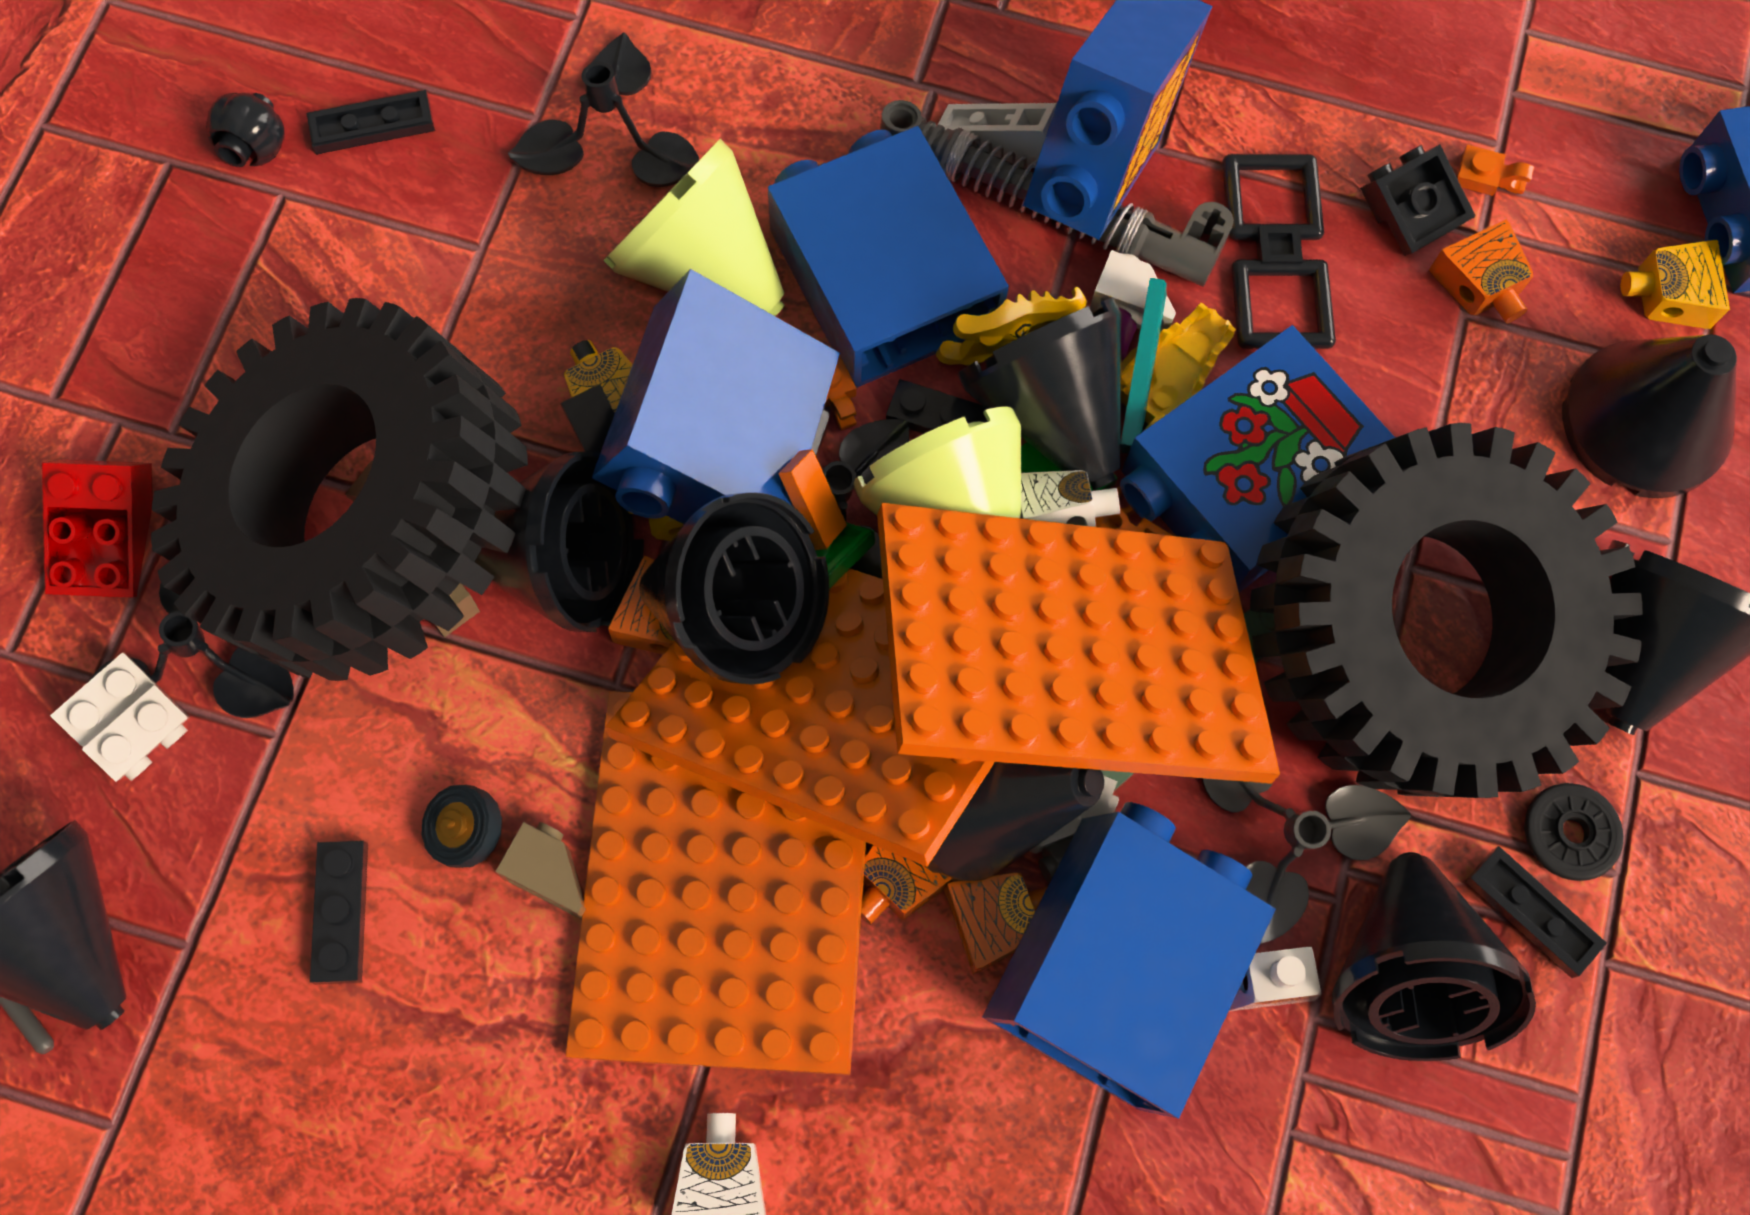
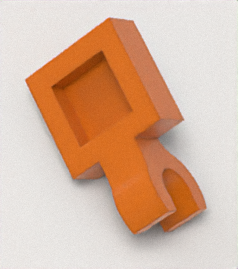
(1485, 172)
(839, 395)

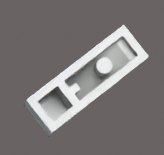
(1012, 125)

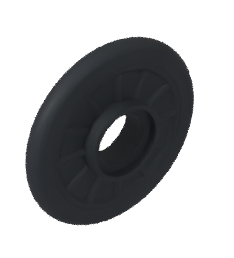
(1549, 844)

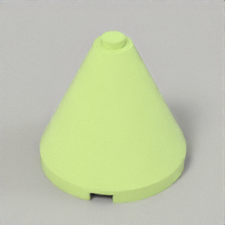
(707, 228)
(953, 469)

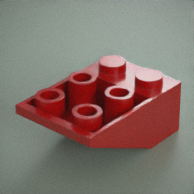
(95, 526)

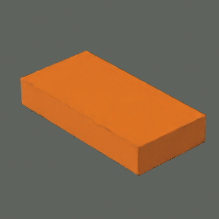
(813, 498)

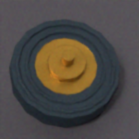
(461, 826)

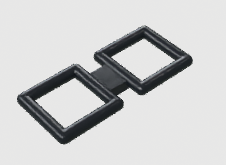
(1278, 247)

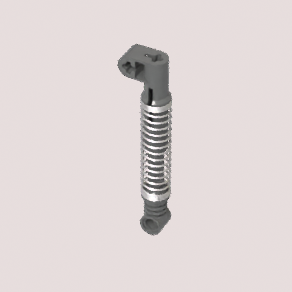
(1129, 230)

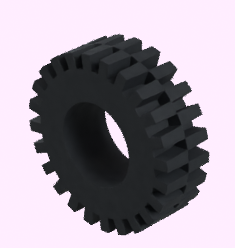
(402, 541)
(1544, 595)

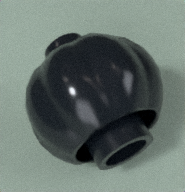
(242, 125)

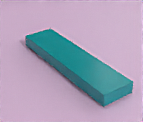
(1144, 362)

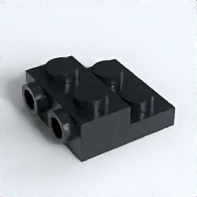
(1418, 198)

